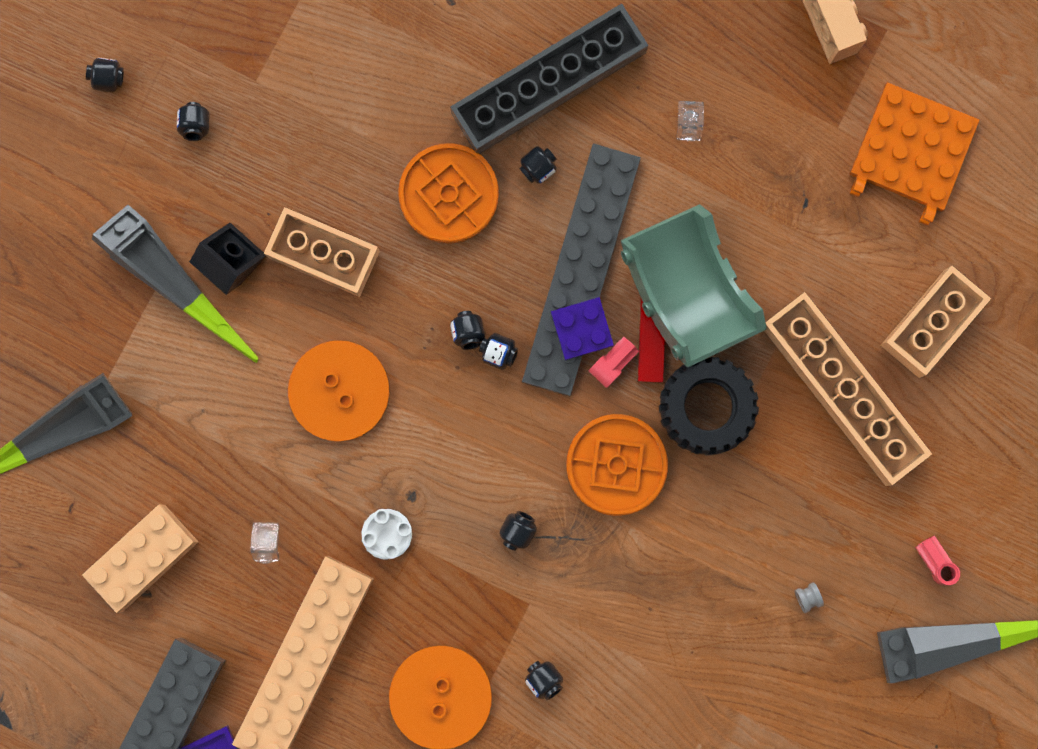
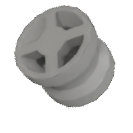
(809, 597)

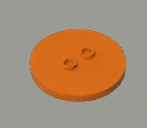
(448, 193)
(338, 391)
(617, 464)
(440, 697)

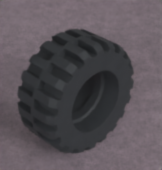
(741, 395)

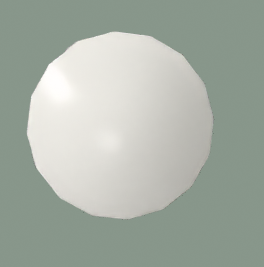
(386, 534)

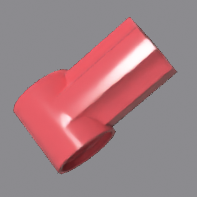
(610, 366)
(936, 560)

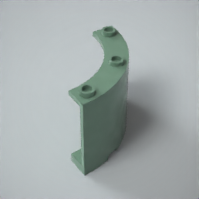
(690, 287)

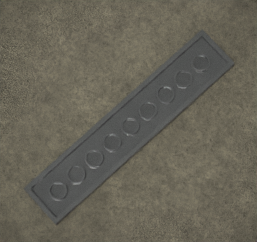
(582, 260)

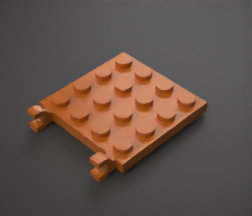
(913, 149)

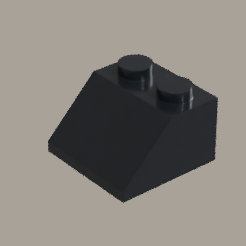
(227, 258)

